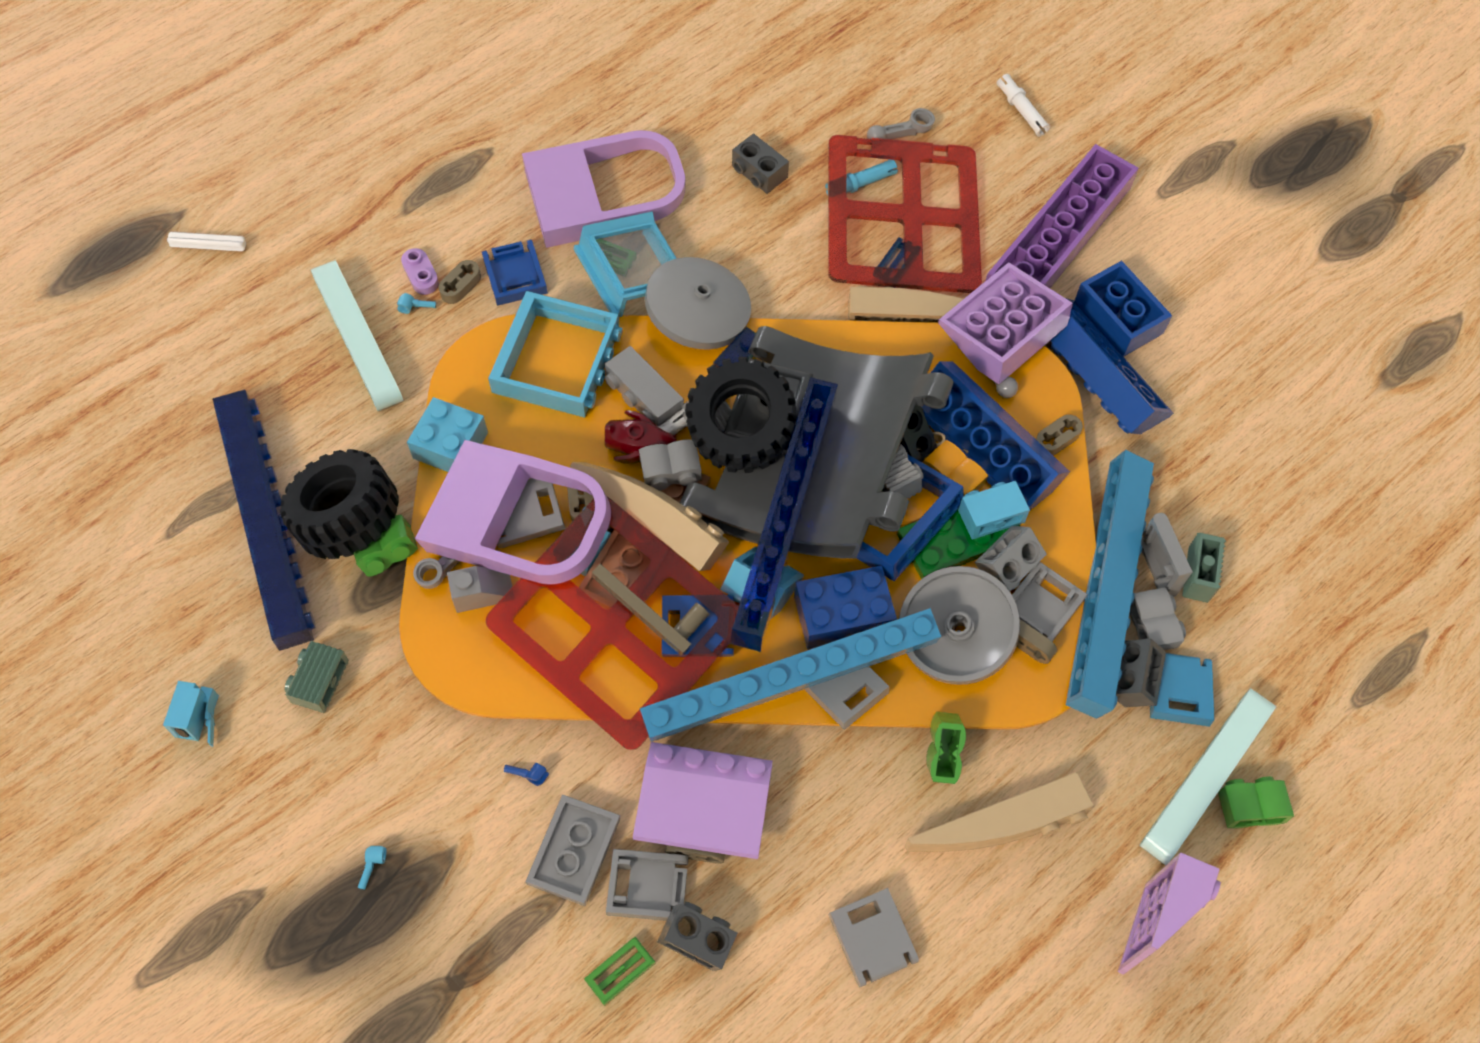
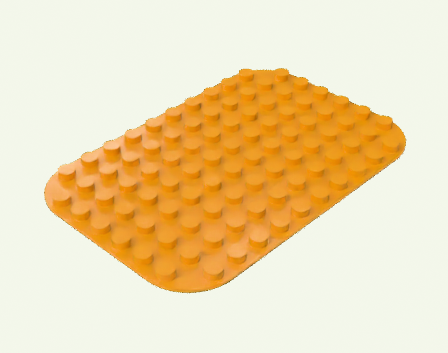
(484, 677)

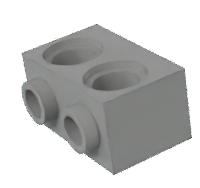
(1012, 556)

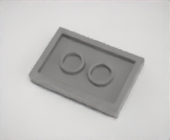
(573, 850)

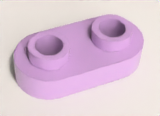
(418, 269)

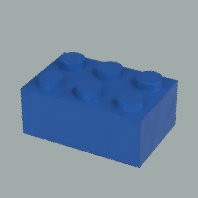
(1122, 308)
(842, 605)

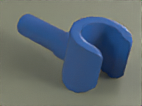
(536, 774)

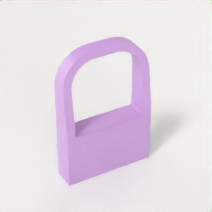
(566, 192)
(478, 504)

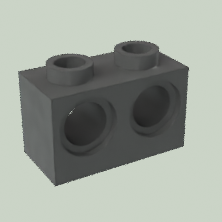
(760, 163)
(1141, 673)
(695, 944)

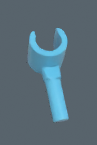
(406, 302)
(373, 855)

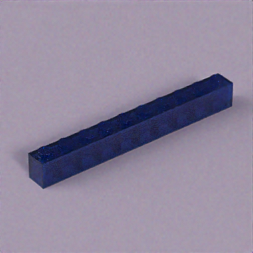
(784, 516)
(262, 521)

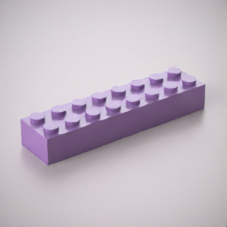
(1070, 216)

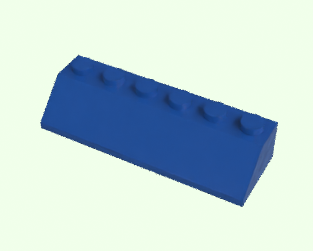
(1109, 375)
(994, 438)

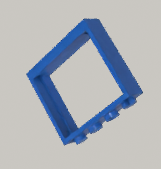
(949, 500)

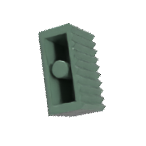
(1206, 561)
(316, 676)

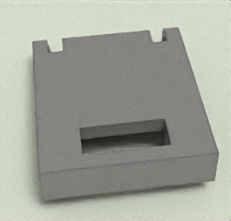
(527, 517)
(1165, 555)
(1043, 609)
(836, 692)
(653, 884)
(875, 942)

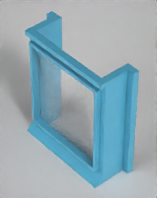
(622, 257)

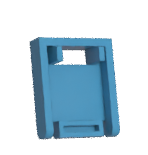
(1186, 682)

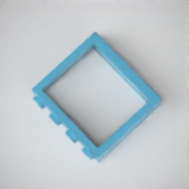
(562, 311)

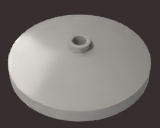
(697, 303)
(969, 600)

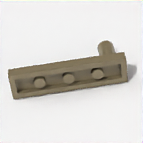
(674, 637)

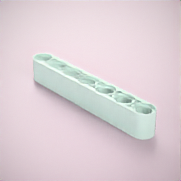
(357, 336)
(1207, 777)

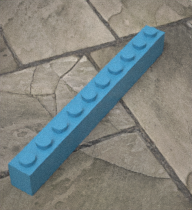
(1110, 586)
(790, 675)

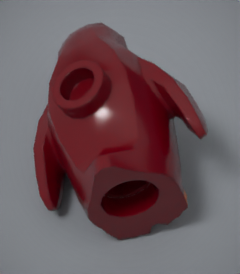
(632, 435)

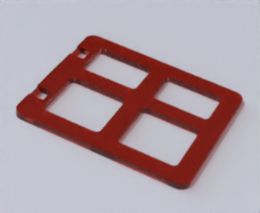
(910, 214)
(609, 625)

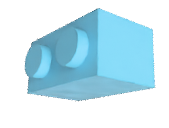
(993, 509)

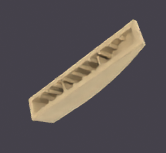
(898, 304)
(662, 515)
(1010, 819)

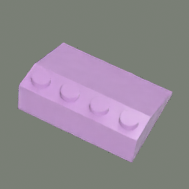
(1006, 321)
(703, 800)
(1167, 905)

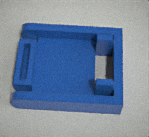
(512, 270)
(681, 605)

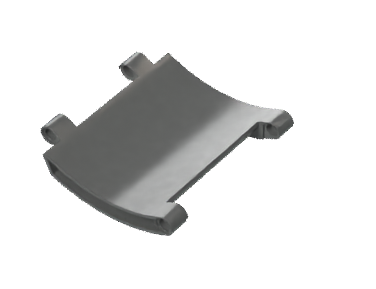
(856, 455)

